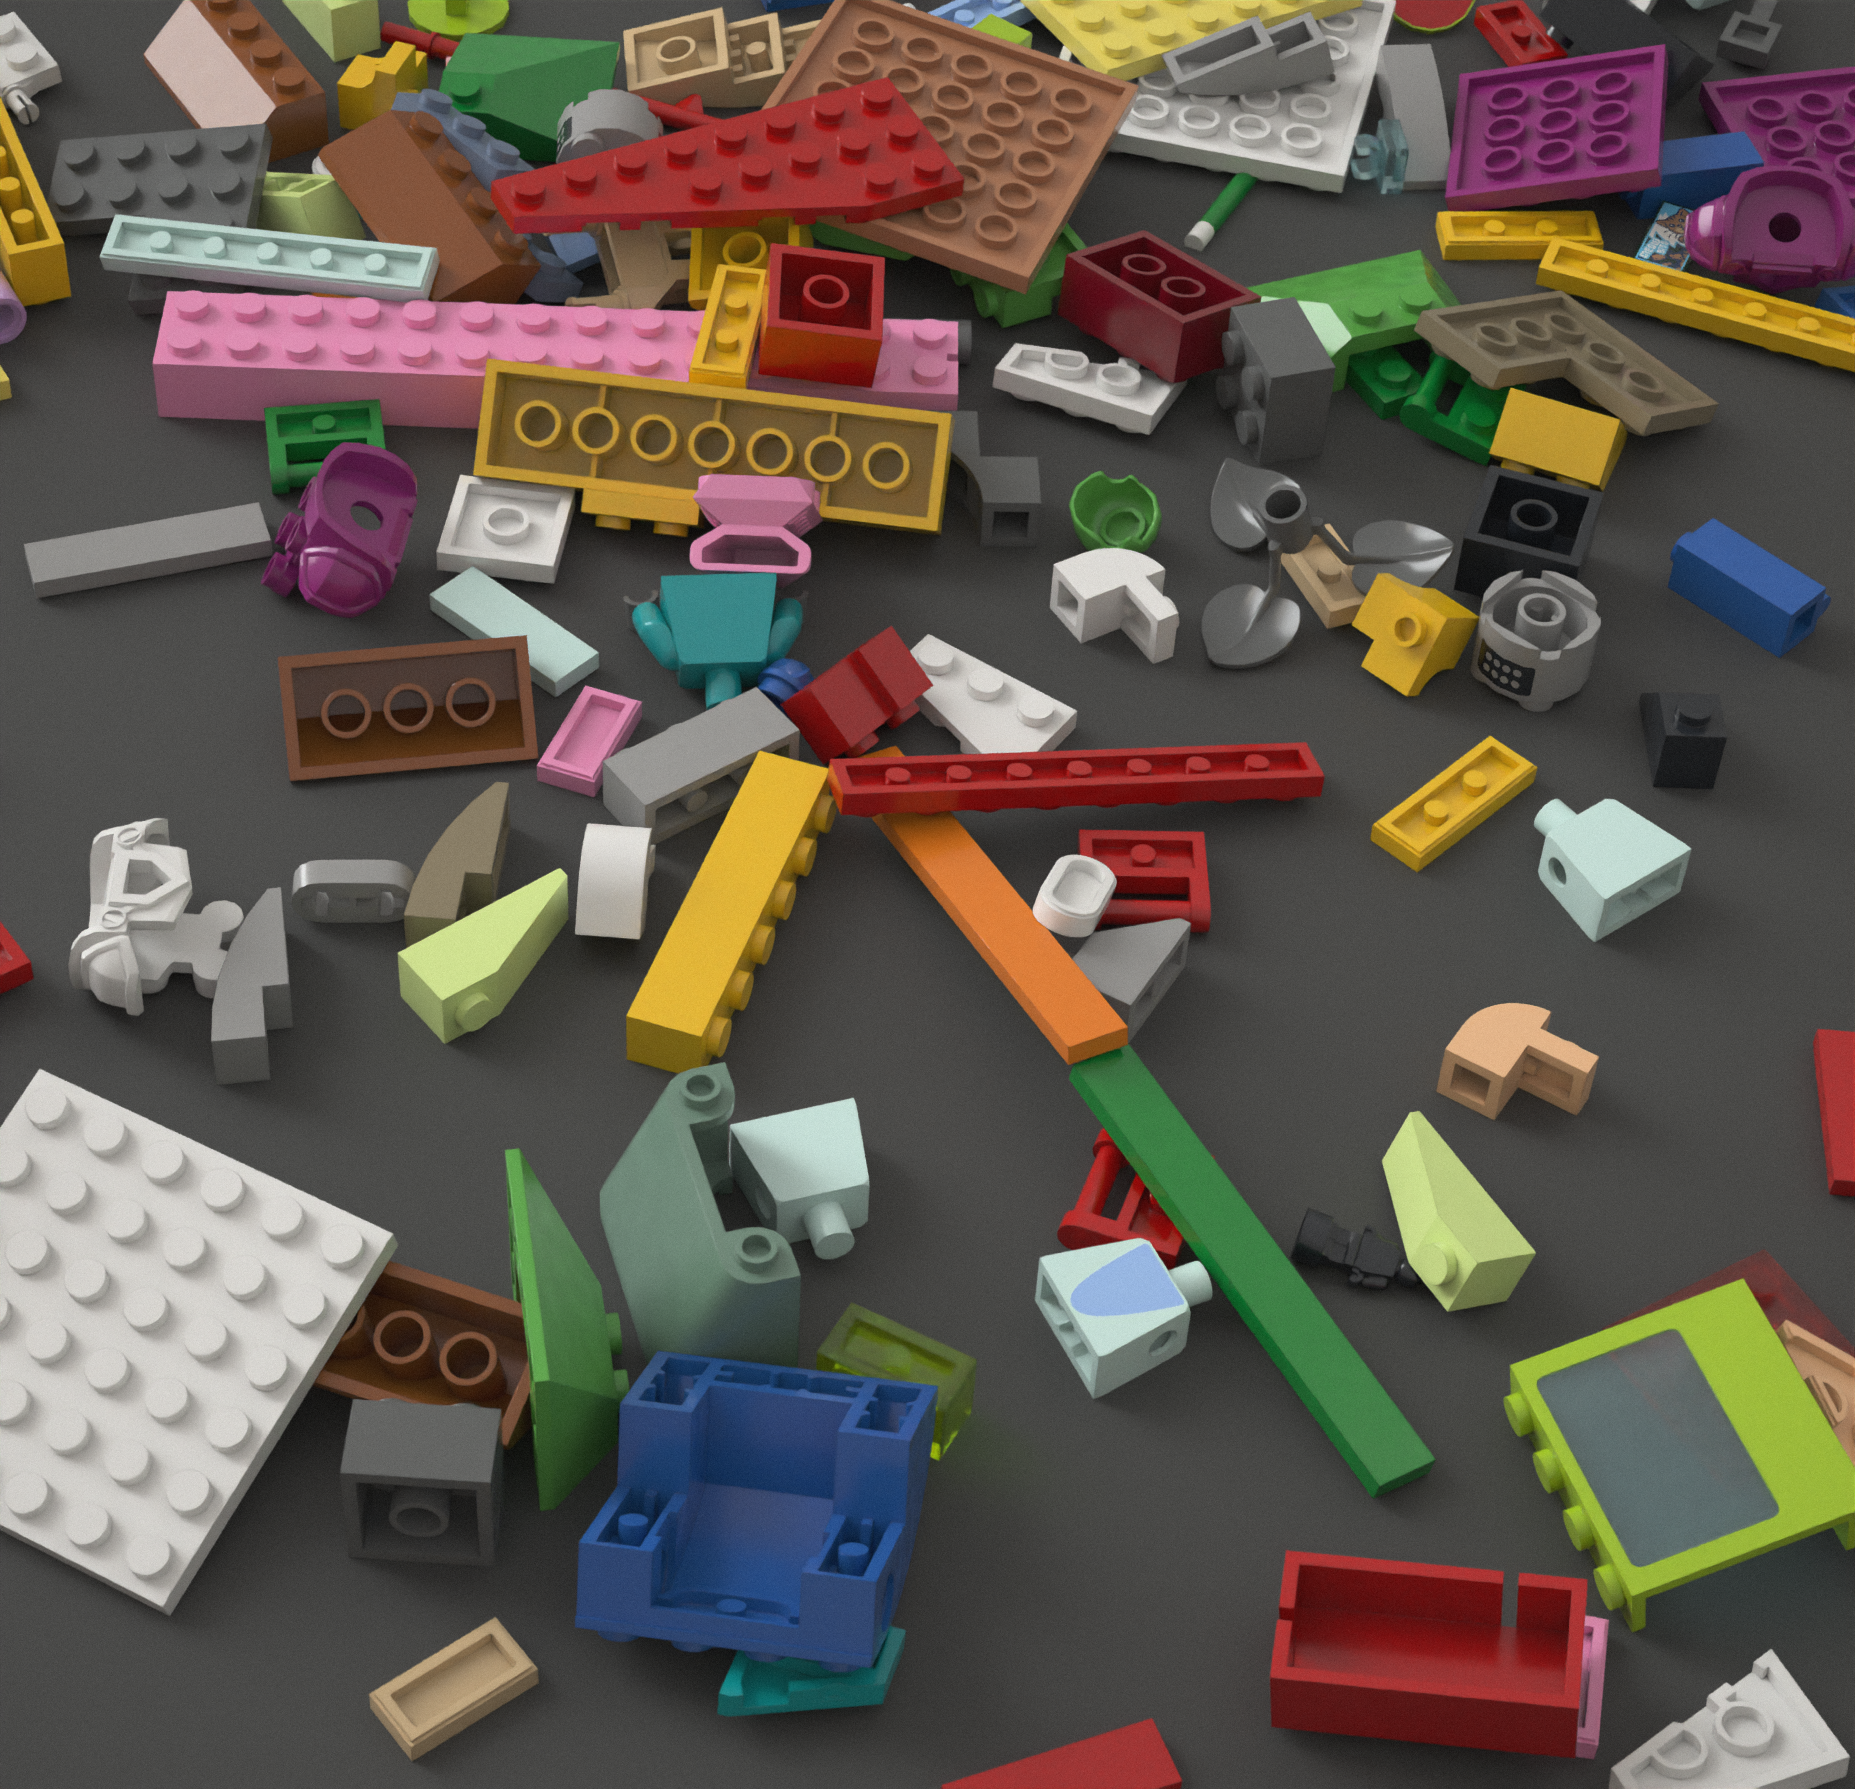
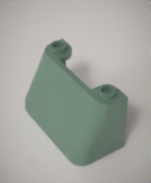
(678, 1267)

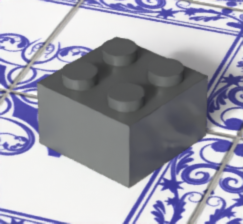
(1276, 381)
(423, 1482)

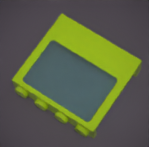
(1681, 1445)

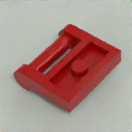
(1152, 865)
(1138, 1218)

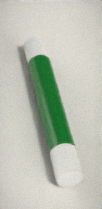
(1220, 211)

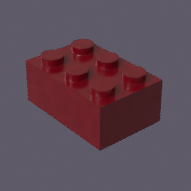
(1151, 304)

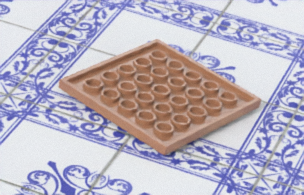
(1005, 115)

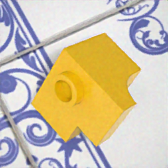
(373, 83)
(1412, 632)

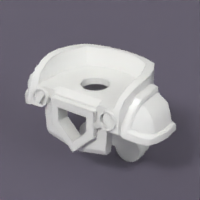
(140, 926)

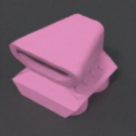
(756, 525)

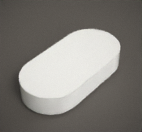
(1074, 896)

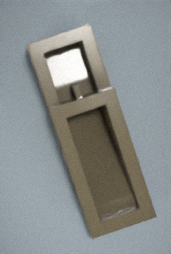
(462, 867)

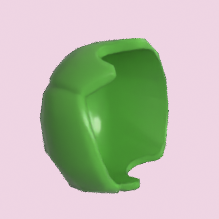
(1115, 513)

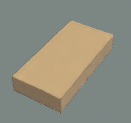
(453, 1688)

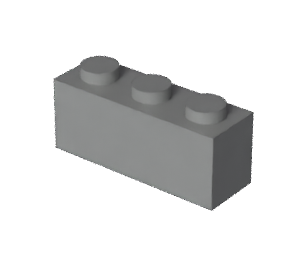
(695, 765)

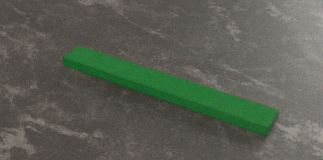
(1253, 1272)

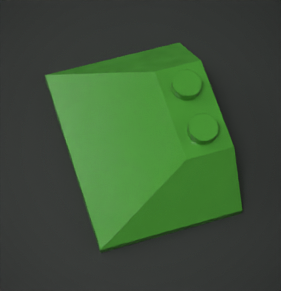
(1365, 304)
(567, 1340)

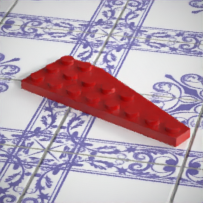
(818, 156)

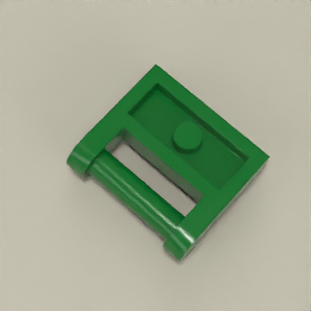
(1471, 421)
(312, 433)

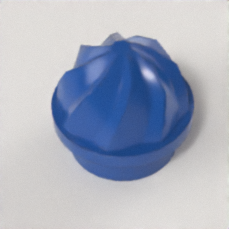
(783, 680)

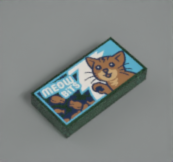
(1664, 239)

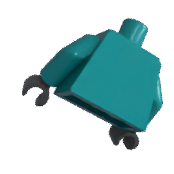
(717, 629)

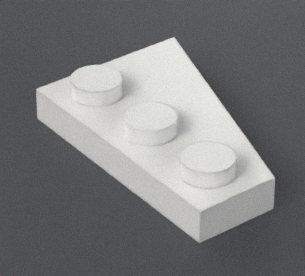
(1108, 392)
(987, 706)
(1745, 1738)

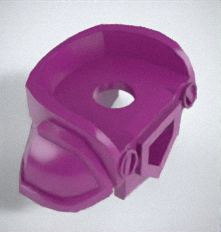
(1777, 230)
(338, 561)

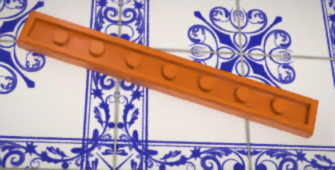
(1005, 932)

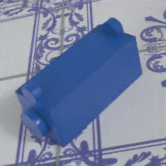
(1696, 172)
(1746, 587)

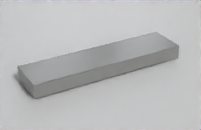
(147, 550)

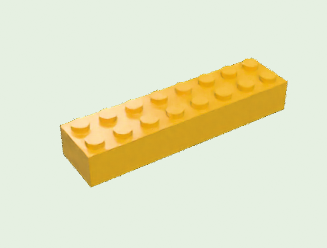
(661, 435)

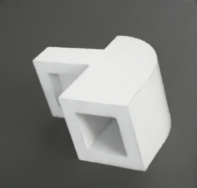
(1112, 592)
(614, 881)

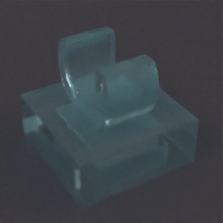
(1387, 156)

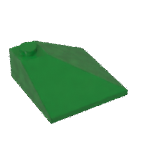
(525, 84)

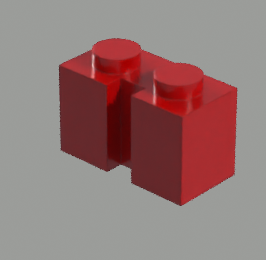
(858, 696)

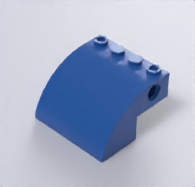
(759, 1510)

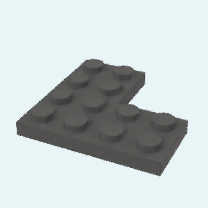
(167, 175)

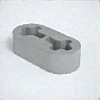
(352, 891)

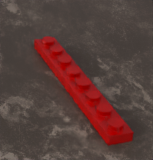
(1073, 778)

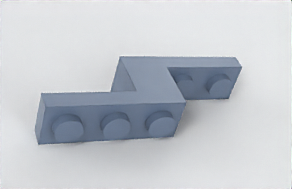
(489, 162)

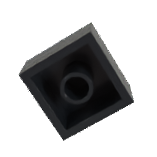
(1526, 527)

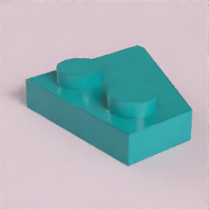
(804, 1685)

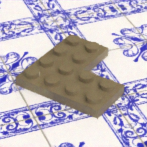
(1558, 337)

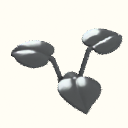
(1255, 504)

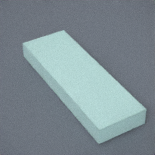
(489, 610)

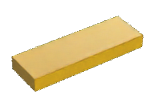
(1512, 233)
(729, 328)
(1453, 803)

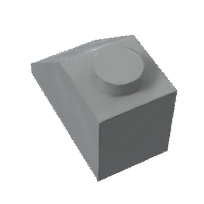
(1135, 966)

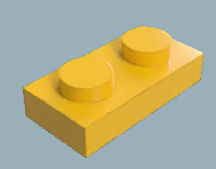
(617, 510)

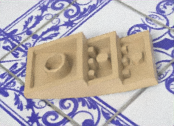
(707, 57)

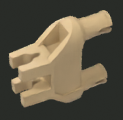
(639, 265)

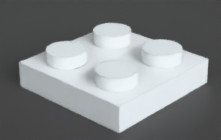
(506, 529)

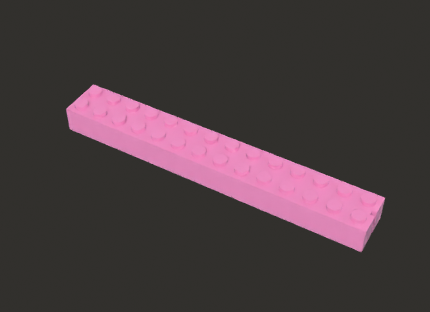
(430, 357)

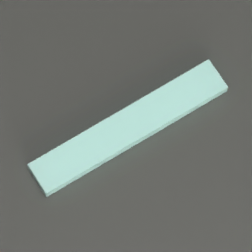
(270, 259)

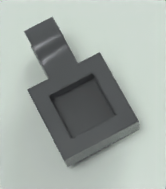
(1751, 37)

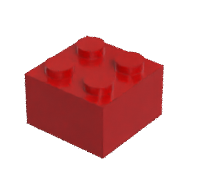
(821, 315)

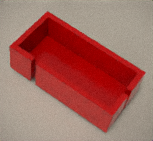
(1426, 1656)

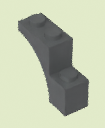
(994, 491)

